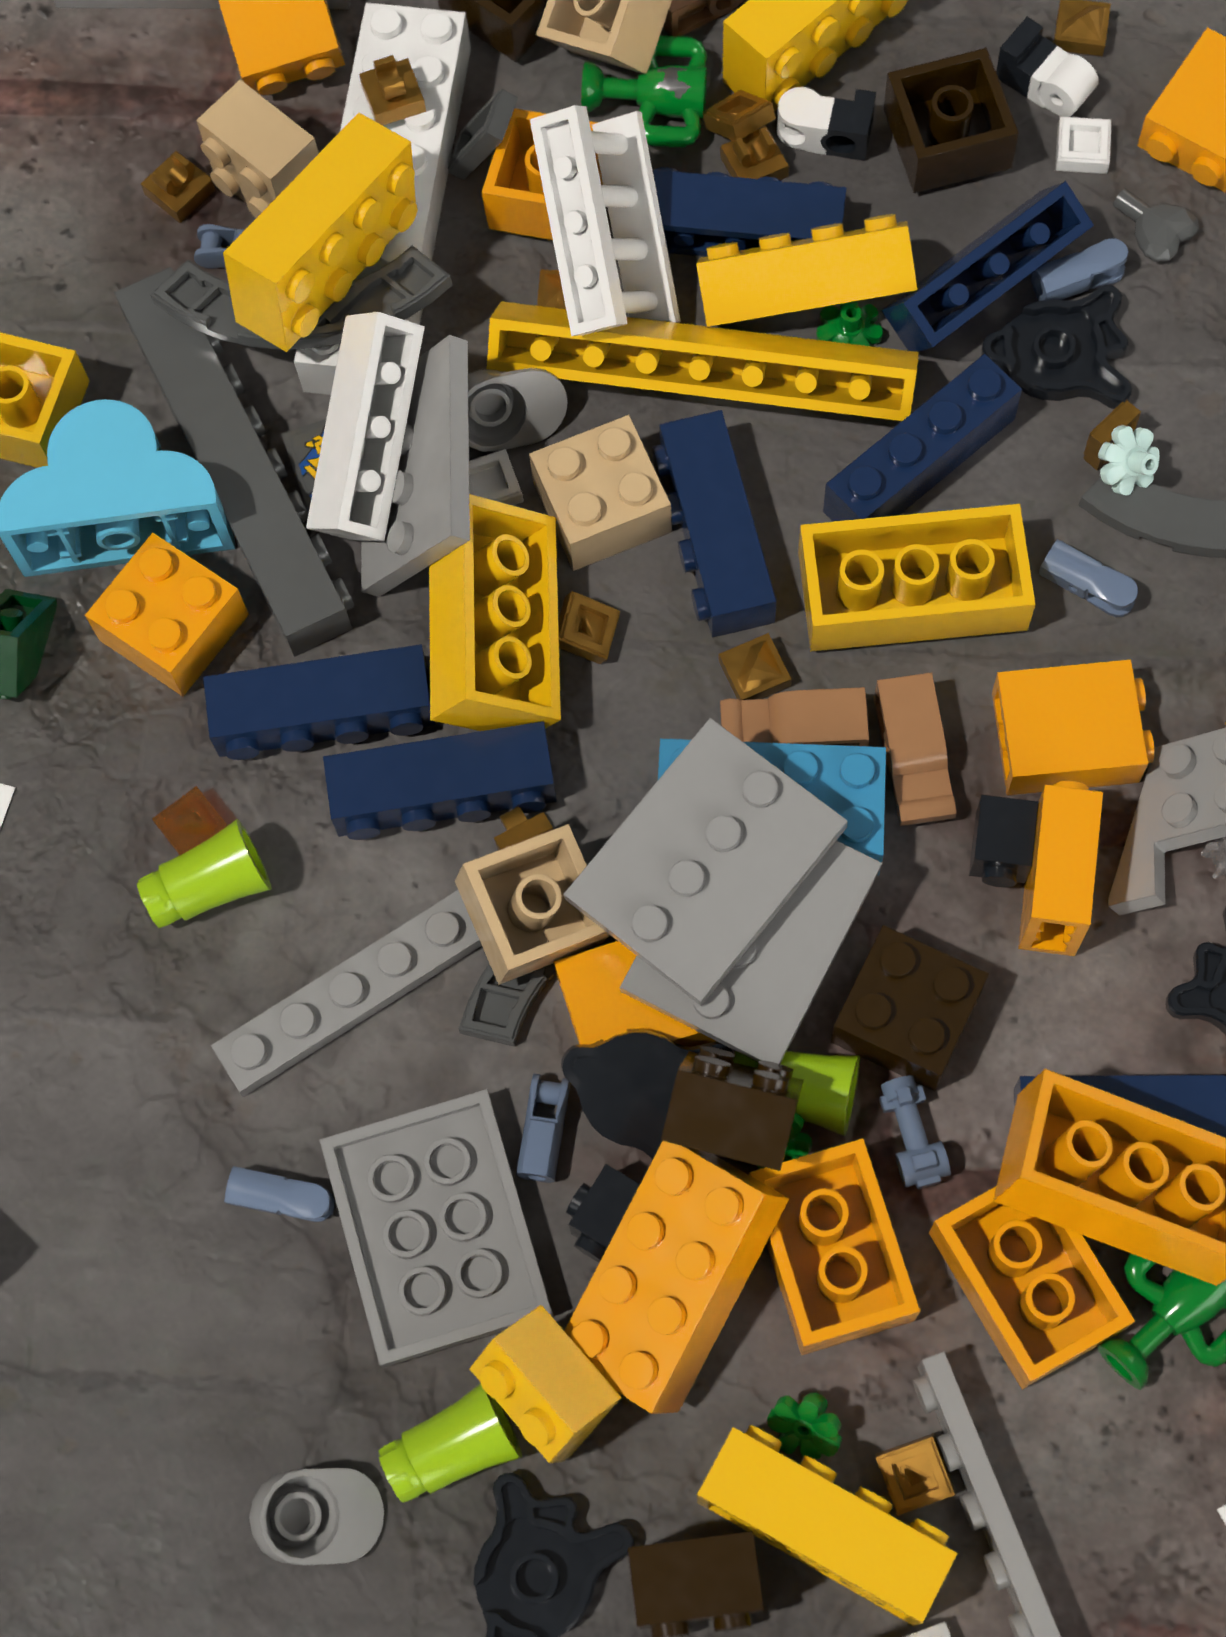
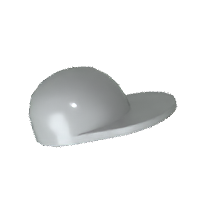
(513, 407)
(317, 1516)

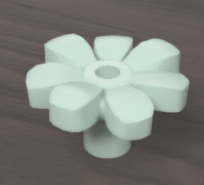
(1129, 459)

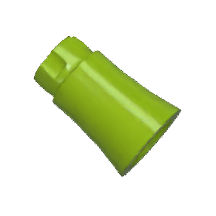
(205, 877)
(826, 1089)
(450, 1446)

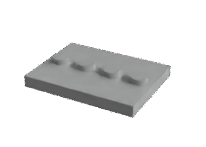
(432, 477)
(705, 861)
(781, 972)
(434, 1228)

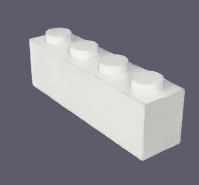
(365, 426)

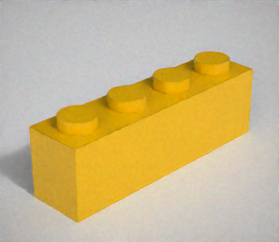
(806, 272)

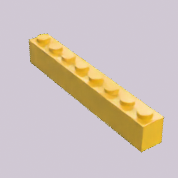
(708, 362)

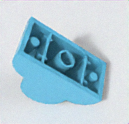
(107, 495)

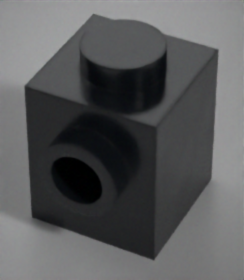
(1003, 840)
(599, 1210)

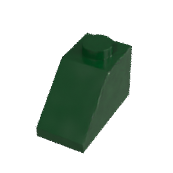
(23, 638)

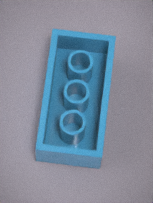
(838, 775)

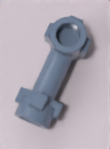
(921, 1162)

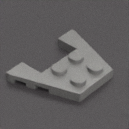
(1176, 809)

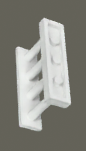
(581, 226)

